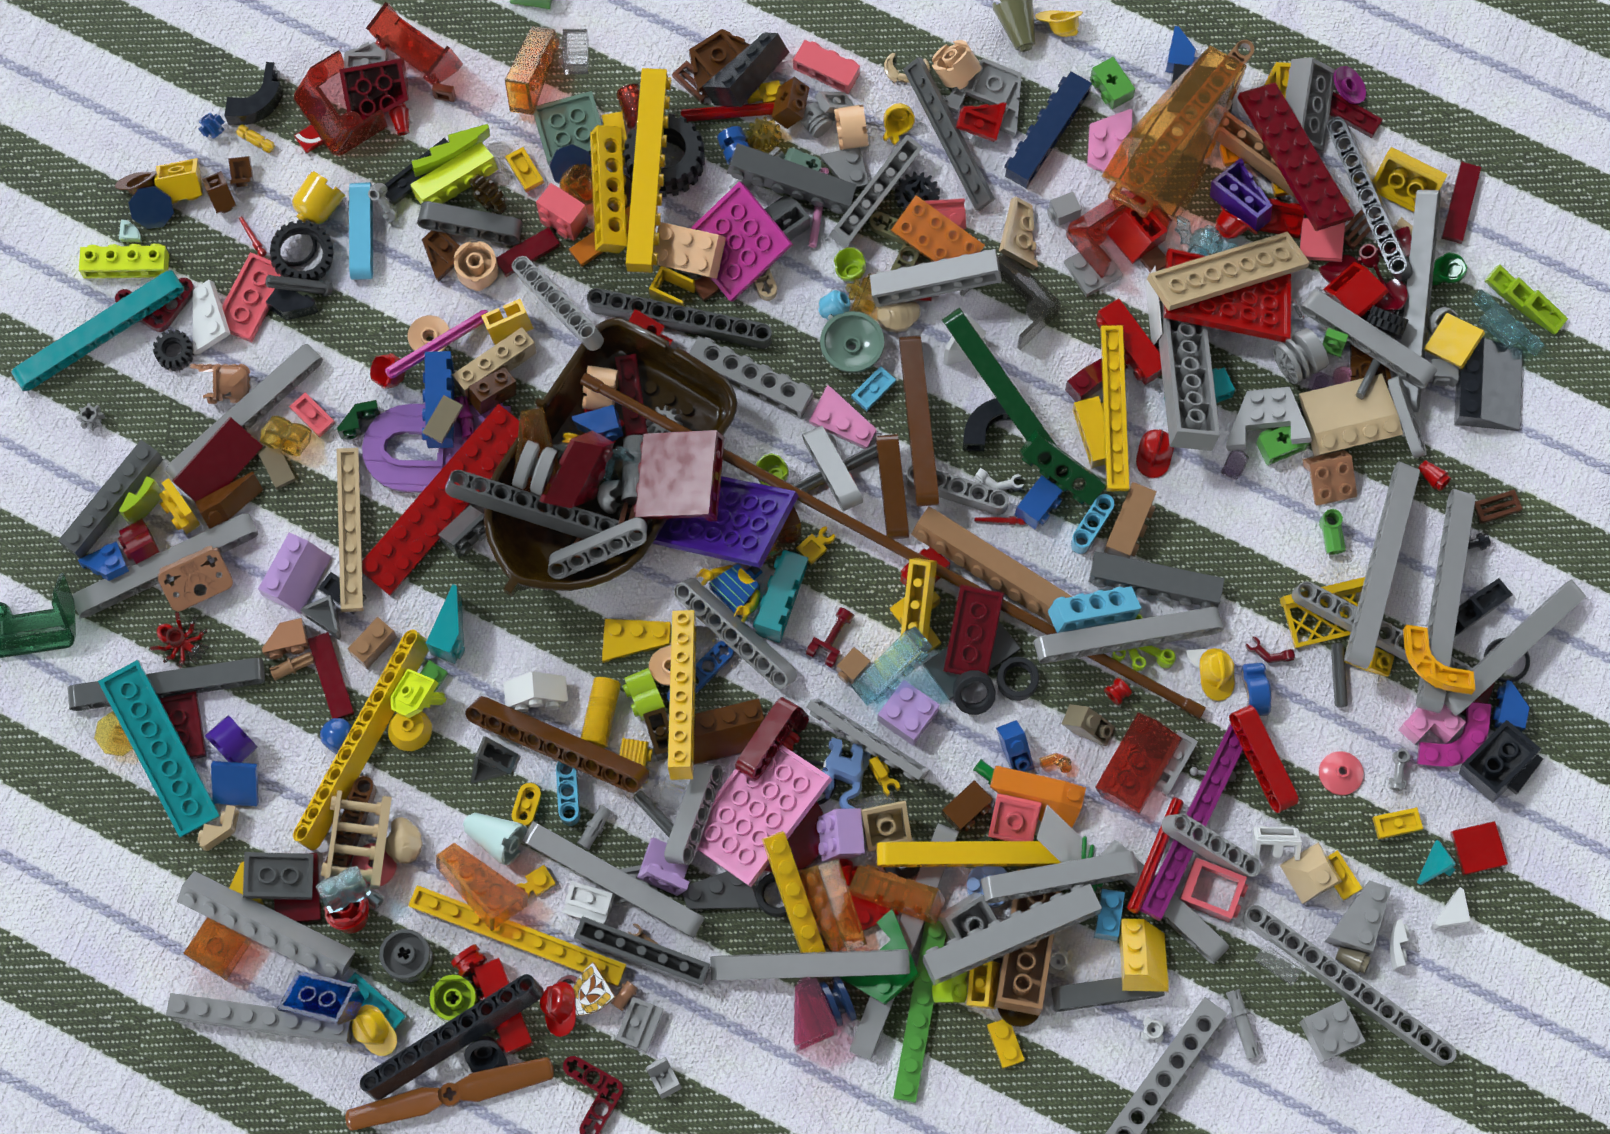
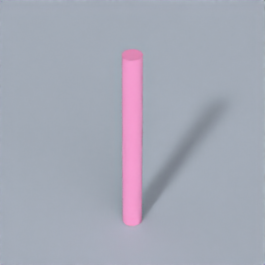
(816, 221)

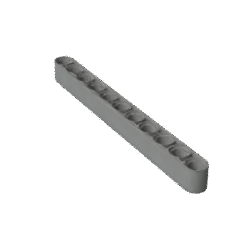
(1420, 283)
(1382, 565)
(1447, 591)
(1360, 987)
(876, 1012)

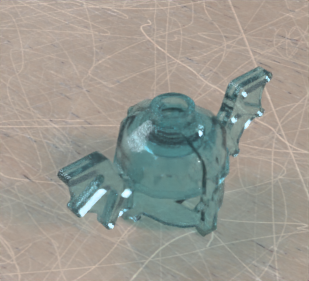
(1203, 240)

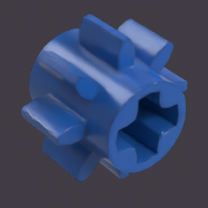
(211, 125)

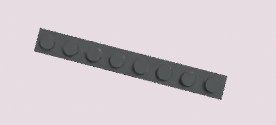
(948, 134)

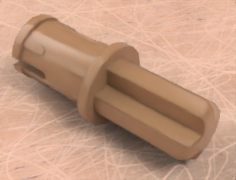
(291, 666)

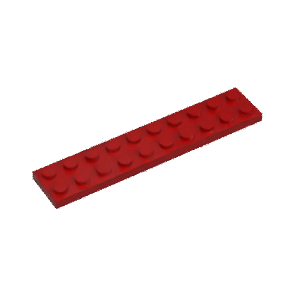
(434, 509)

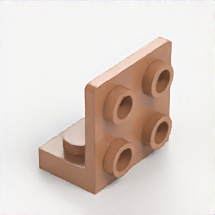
(1331, 477)

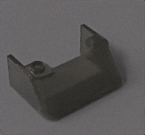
(1042, 303)

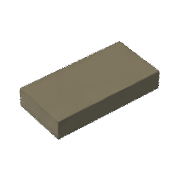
(442, 419)
(276, 467)

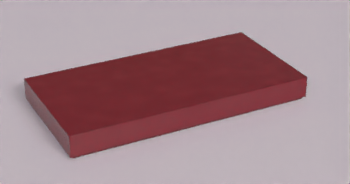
(217, 461)
(973, 630)

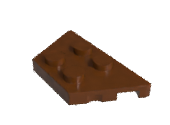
(713, 55)

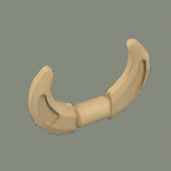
(893, 74)

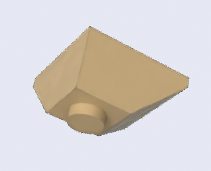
(1311, 873)

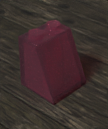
(811, 1015)

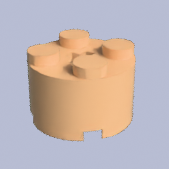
(956, 64)
(851, 127)
(485, 263)
(596, 400)

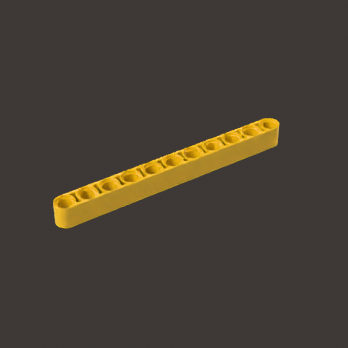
(359, 742)

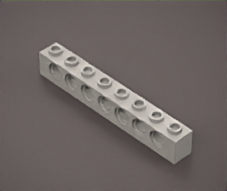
(1205, 1011)

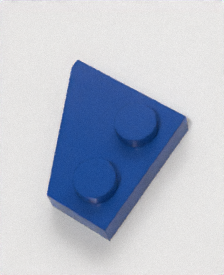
(106, 562)

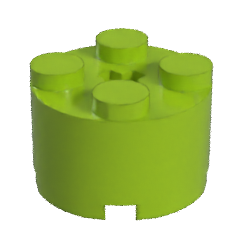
(444, 991)

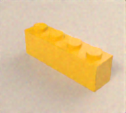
(919, 595)

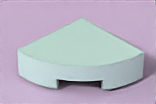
(129, 232)

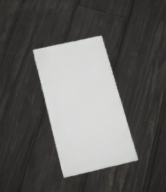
(1153, 311)
(1060, 837)

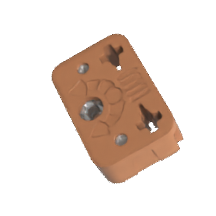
(192, 571)

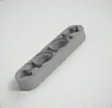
(1407, 417)

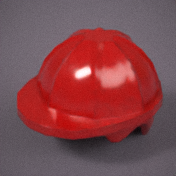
(378, 373)

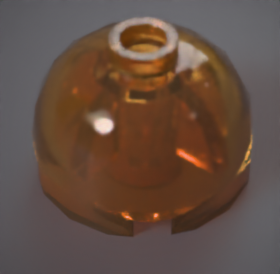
(578, 183)

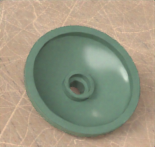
(856, 330)

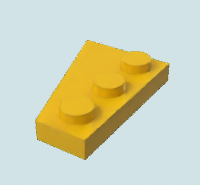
(633, 636)

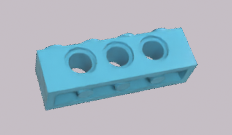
(1094, 609)

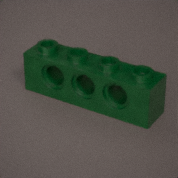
(1038, 444)

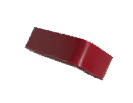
(770, 737)

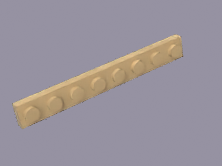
(349, 530)

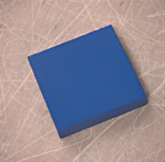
(234, 783)

